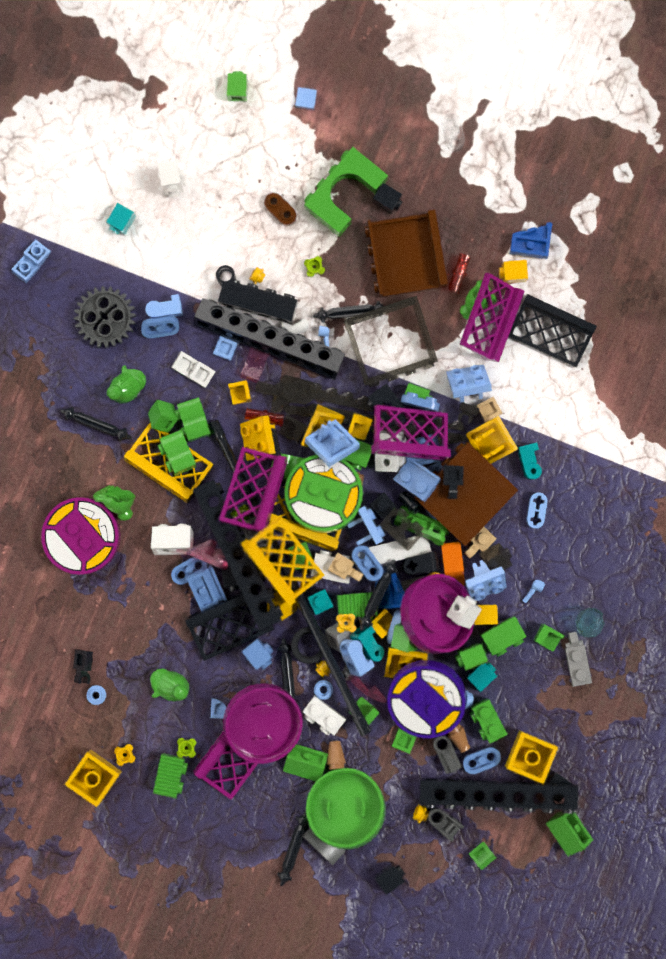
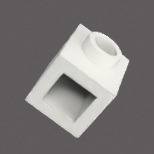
(464, 611)

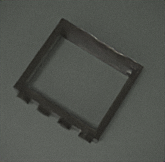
(408, 369)

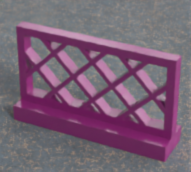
(501, 323)
(413, 449)
(270, 494)
(209, 760)

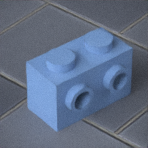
(259, 654)

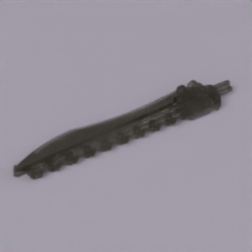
(302, 392)

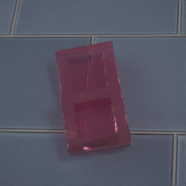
(254, 365)
(373, 692)

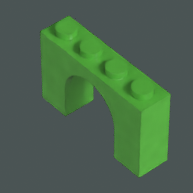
(353, 166)

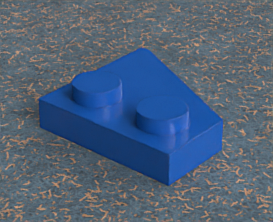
(533, 242)
(393, 595)

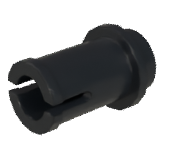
(412, 504)

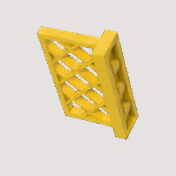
(158, 475)
(318, 539)
(274, 575)

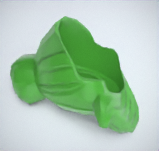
(466, 309)
(126, 385)
(116, 500)
(169, 685)

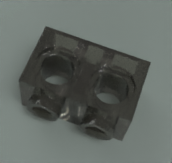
(398, 533)

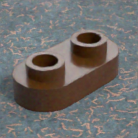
(280, 208)

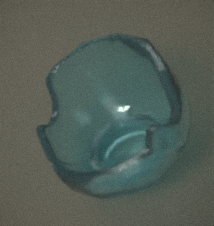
(589, 622)

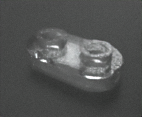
(454, 132)

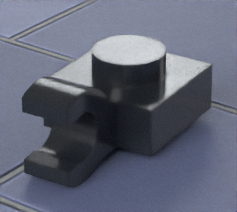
(453, 476)
(82, 664)

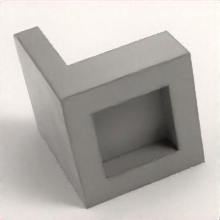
(335, 638)

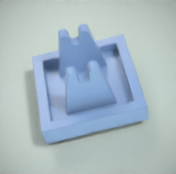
(469, 381)
(332, 443)
(368, 517)
(485, 581)

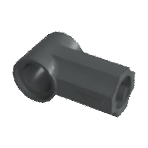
(447, 755)

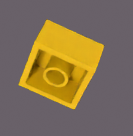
(531, 756)
(93, 778)

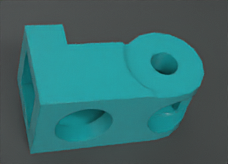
(528, 461)
(370, 647)

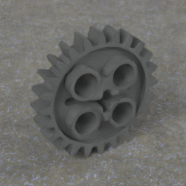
(92, 306)

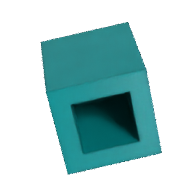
(120, 219)
(320, 602)
(482, 676)

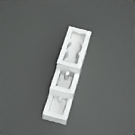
(387, 552)

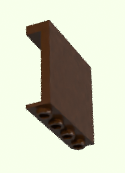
(406, 254)
(477, 500)

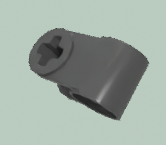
(446, 824)

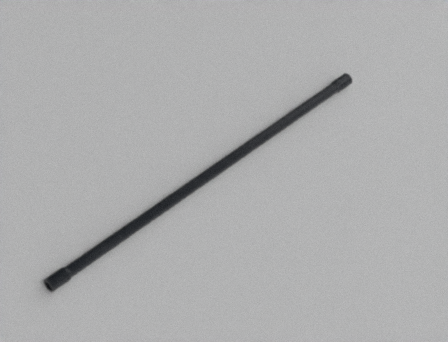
(359, 719)

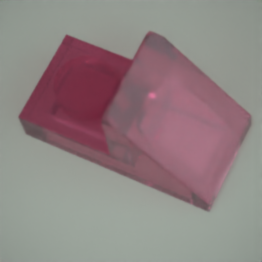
(205, 553)

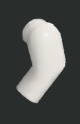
(298, 328)

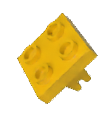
(258, 436)
(492, 440)

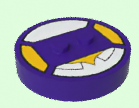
(426, 699)

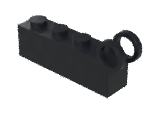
(254, 300)

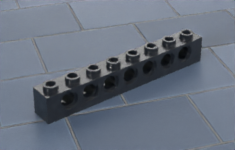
(273, 347)
(264, 620)
(528, 789)

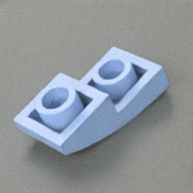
(31, 261)

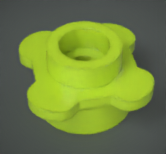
(313, 271)
(181, 748)

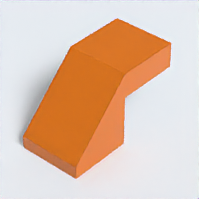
(453, 561)

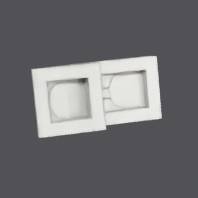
(193, 369)

